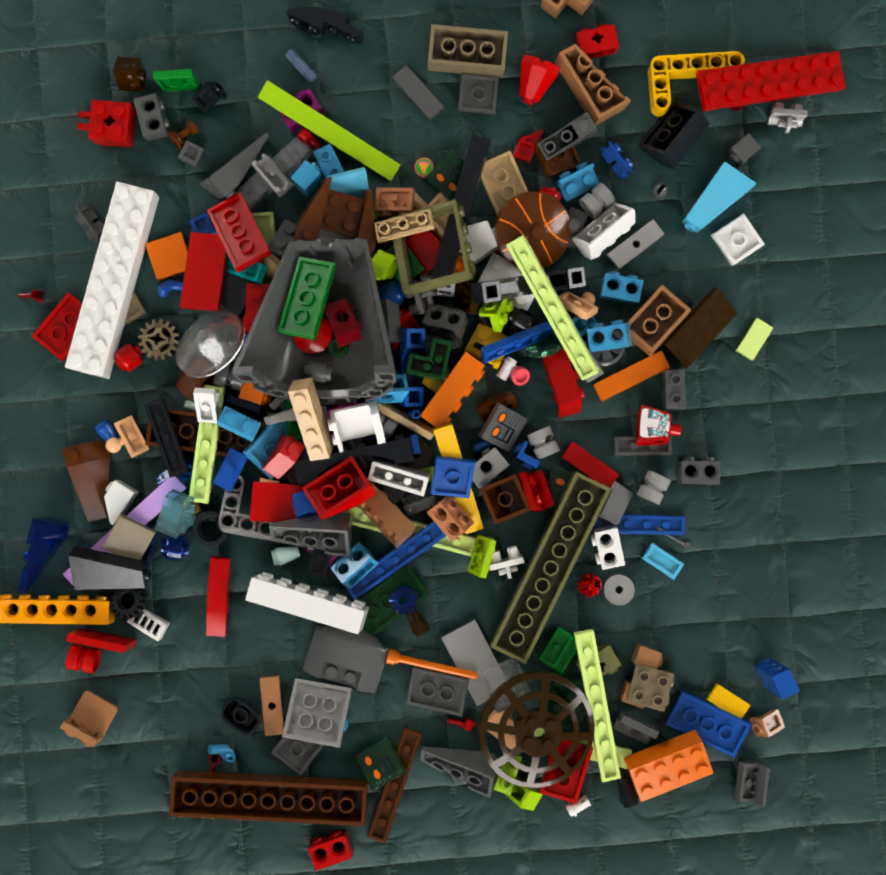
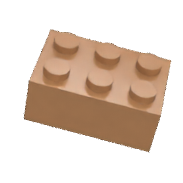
(657, 320)

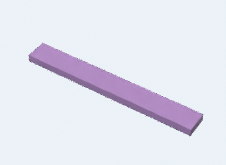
(144, 511)

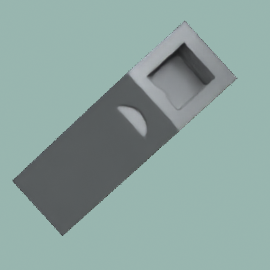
(568, 136)

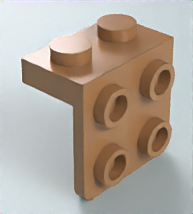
(90, 719)

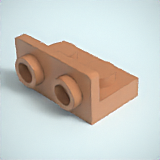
(394, 201)

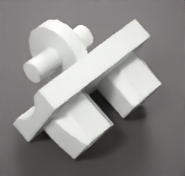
(514, 558)

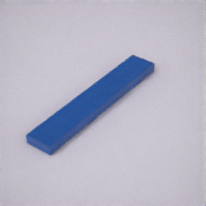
(647, 524)
(398, 558)

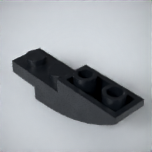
(320, 19)

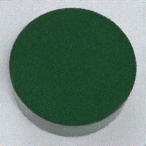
(337, 352)

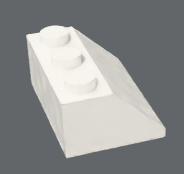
(604, 230)

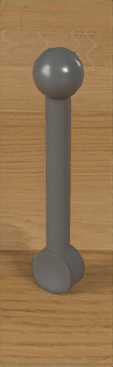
(687, 545)

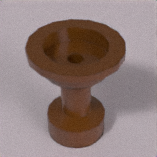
(177, 138)

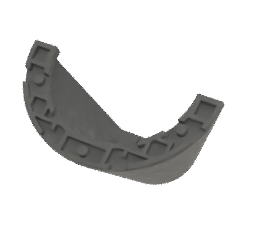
(273, 358)

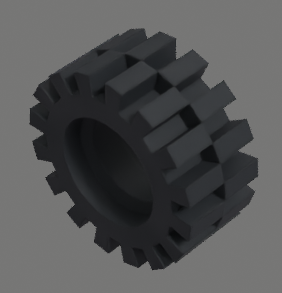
(136, 609)

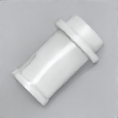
(506, 368)
(582, 803)

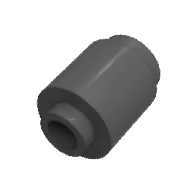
(318, 371)

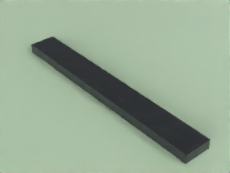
(465, 196)

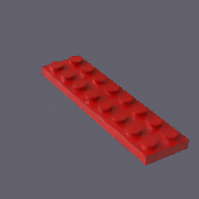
(770, 80)

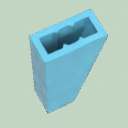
(719, 194)

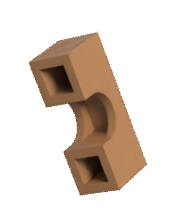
(645, 656)

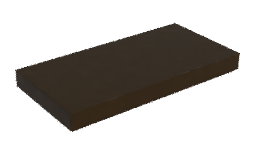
(700, 327)

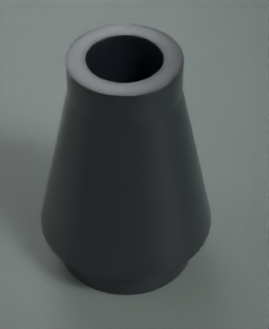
(627, 794)

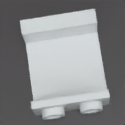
(355, 423)

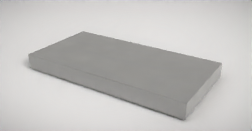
(471, 652)

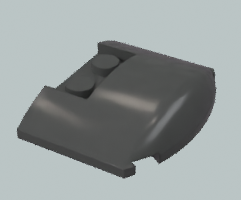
(346, 658)

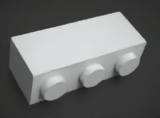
(399, 476)

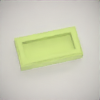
(754, 339)

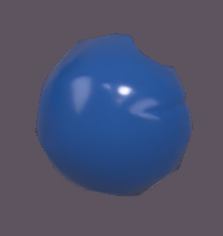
(392, 291)

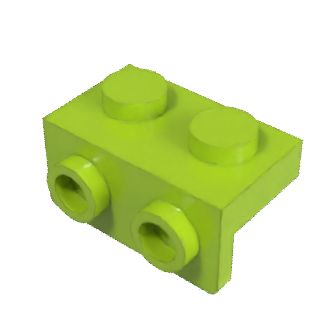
(498, 312)

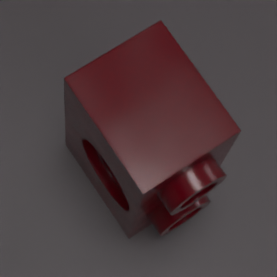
(347, 331)

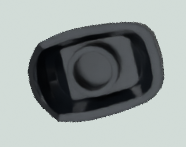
(241, 716)

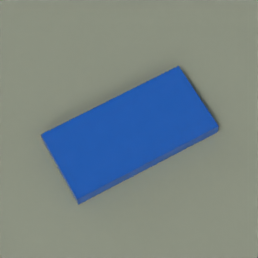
(712, 724)

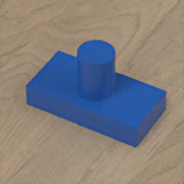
(230, 470)

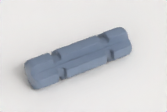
(301, 66)

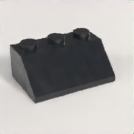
(674, 134)

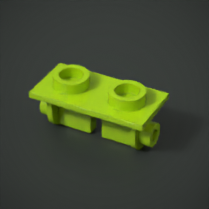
(501, 784)

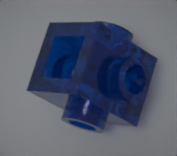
(410, 596)

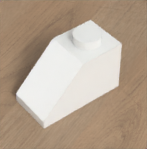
(118, 499)

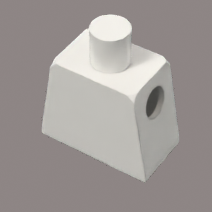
(482, 240)

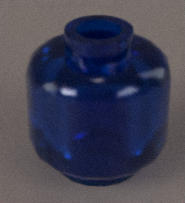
(174, 548)

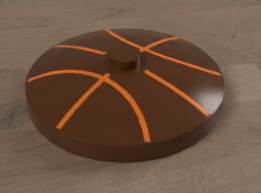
(540, 220)

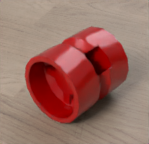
(82, 658)

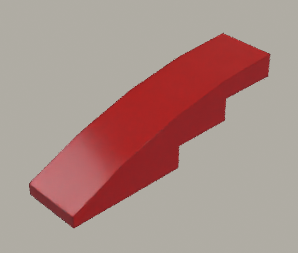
(218, 596)

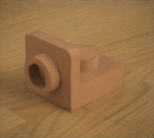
(767, 724)

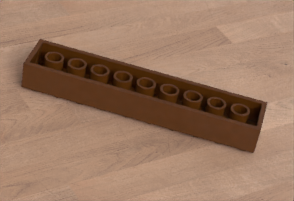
(268, 798)

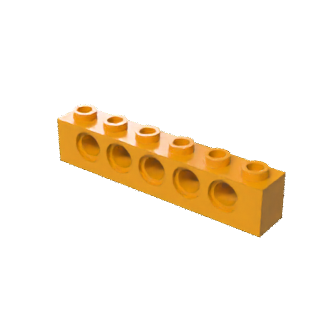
(44, 615)

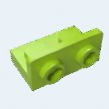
(481, 556)

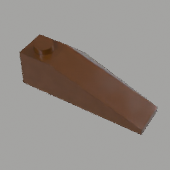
(89, 472)

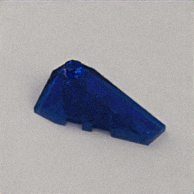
(44, 540)

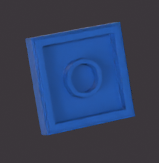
(452, 476)

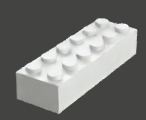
(307, 603)

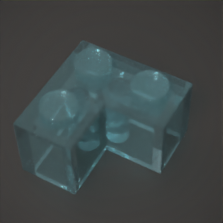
(176, 514)

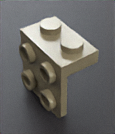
(651, 687)

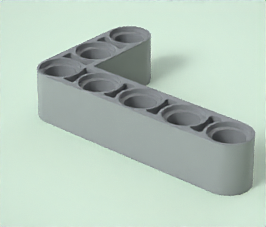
(238, 519)

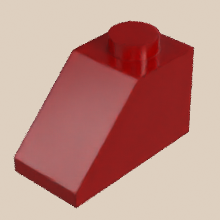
(283, 456)

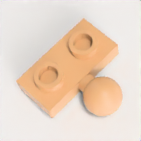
(581, 306)
(129, 437)

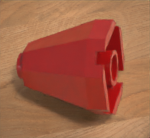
(536, 78)

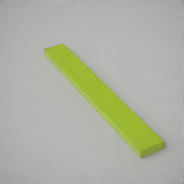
(328, 130)

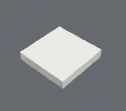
(737, 239)

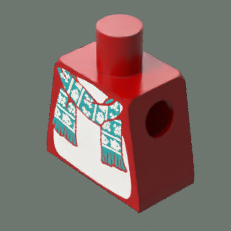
(654, 427)

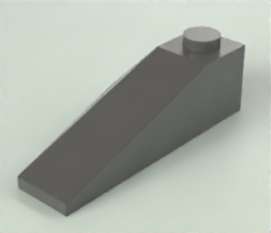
(229, 176)
(329, 534)
(463, 765)

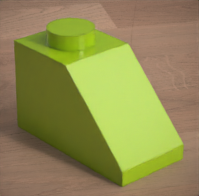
(525, 797)

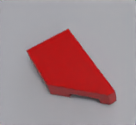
(525, 148)

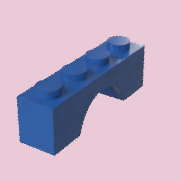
(412, 342)

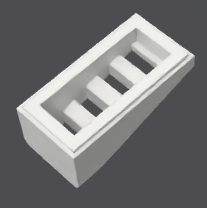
(150, 631)

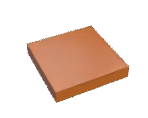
(168, 255)

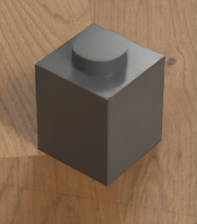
(743, 150)

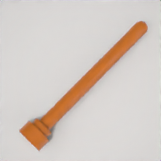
(395, 657)

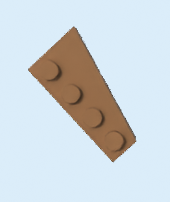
(590, 85)
(387, 517)

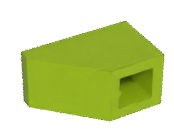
(384, 265)

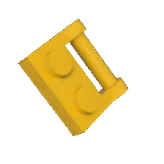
(484, 336)

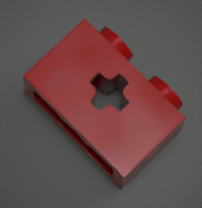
(604, 34)

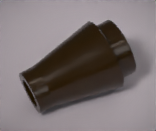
(418, 624)

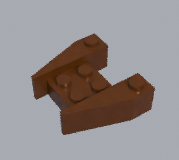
(339, 215)

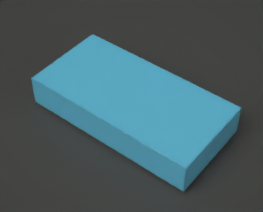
(662, 561)

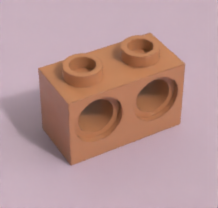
(450, 517)

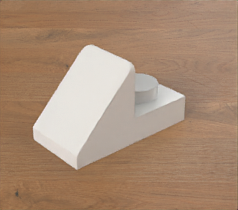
(206, 404)

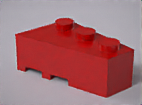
(563, 383)

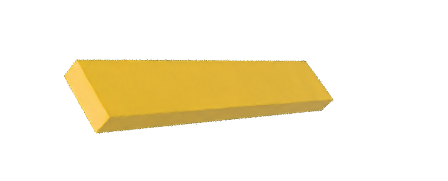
(449, 447)

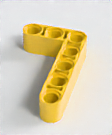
(686, 71)

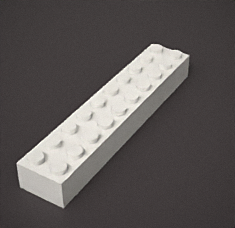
(112, 280)

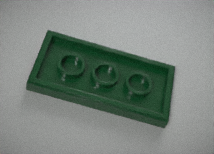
(377, 599)

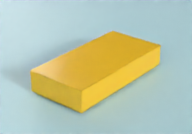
(728, 701)

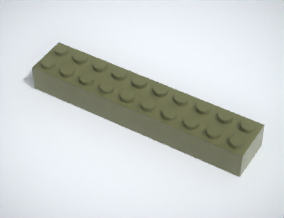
(549, 567)

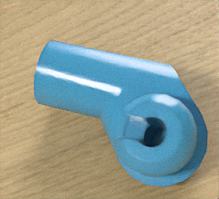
(223, 750)

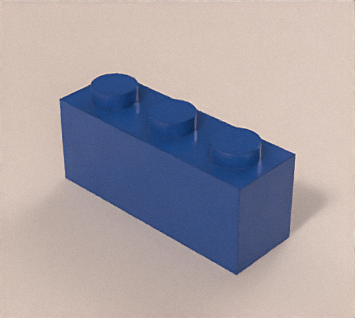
(777, 678)

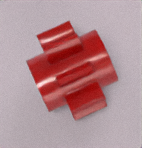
(589, 585)

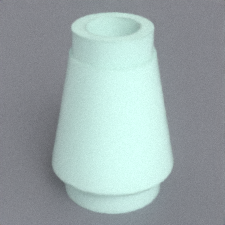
(283, 555)

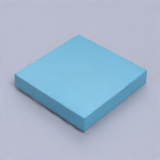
(350, 182)

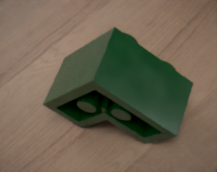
(435, 365)

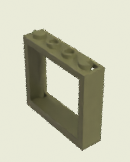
(403, 260)

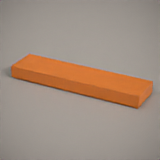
(631, 376)

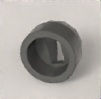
(664, 191)

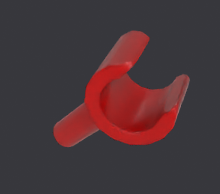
(467, 725)

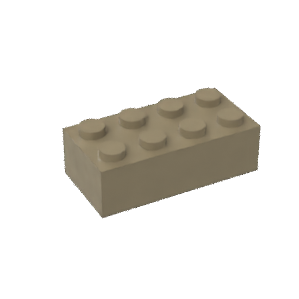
(467, 50)

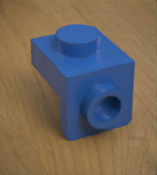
(527, 461)

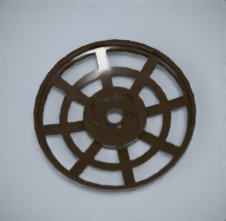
(532, 720)

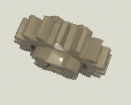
(158, 347)

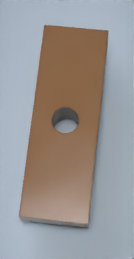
(272, 717)

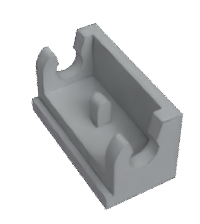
(272, 175)

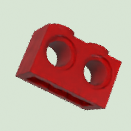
(333, 854)

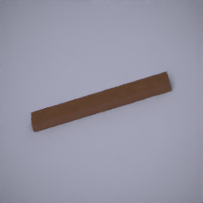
(393, 790)

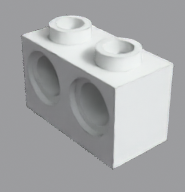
(613, 546)

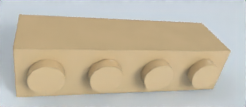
(310, 419)

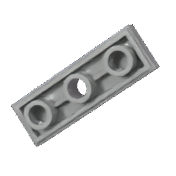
(643, 237)

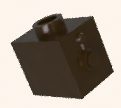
(129, 74)

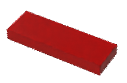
(589, 465)

